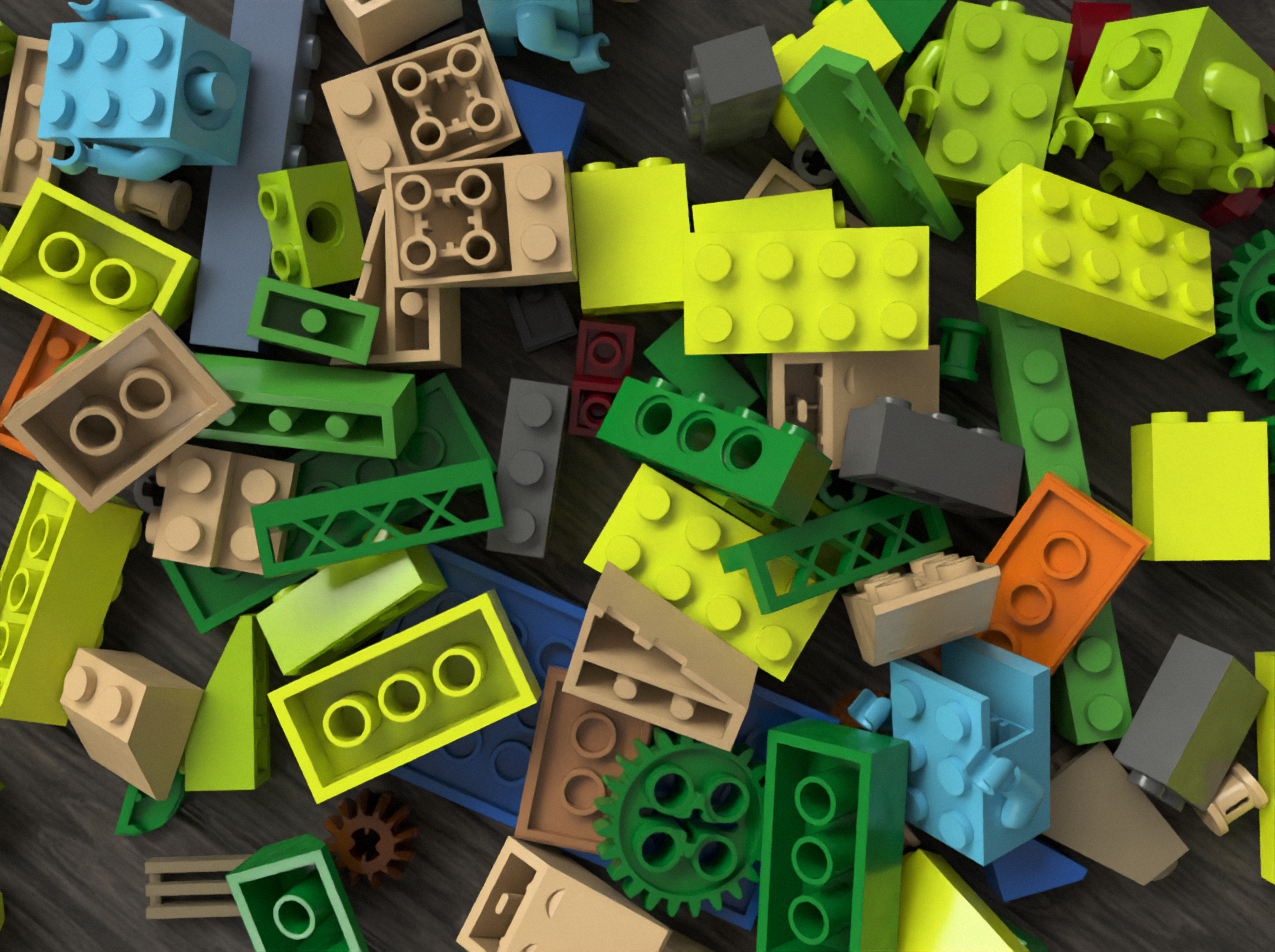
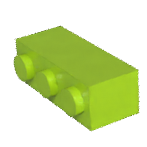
(347, 605)

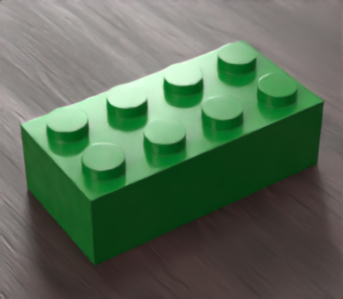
(831, 839)

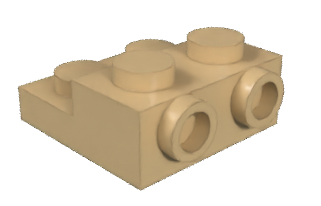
(208, 507)

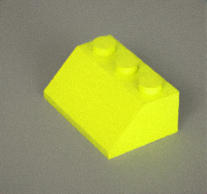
(93, 265)

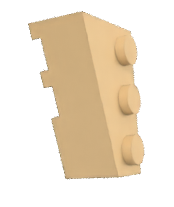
(414, 324)
(658, 664)

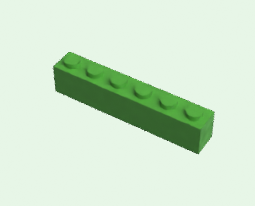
(310, 405)

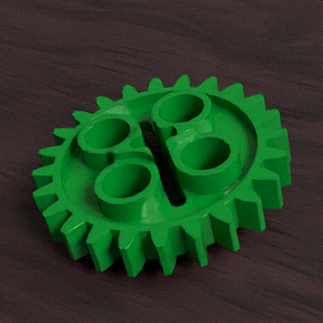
(1245, 334)
(675, 868)

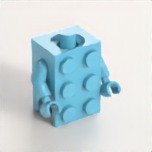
(546, 28)
(142, 90)
(973, 745)

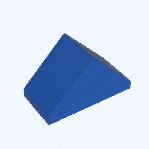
(547, 119)
(1032, 869)

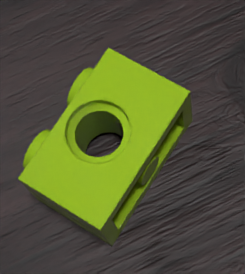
(328, 200)

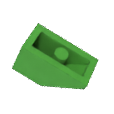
(312, 321)

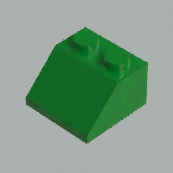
(295, 899)

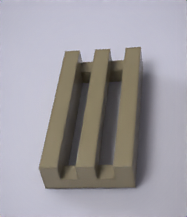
(158, 888)

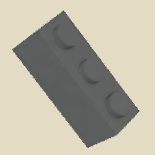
(730, 90)
(931, 459)
(530, 466)

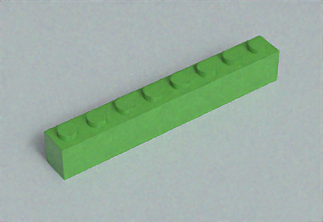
(1040, 416)

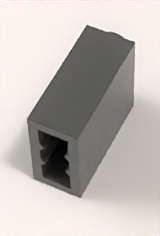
(1190, 725)

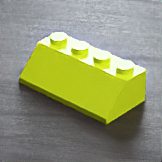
(57, 593)

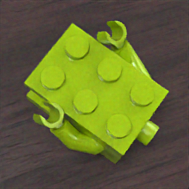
(992, 97)
(1181, 103)

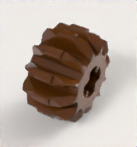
(380, 857)

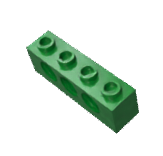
(717, 447)

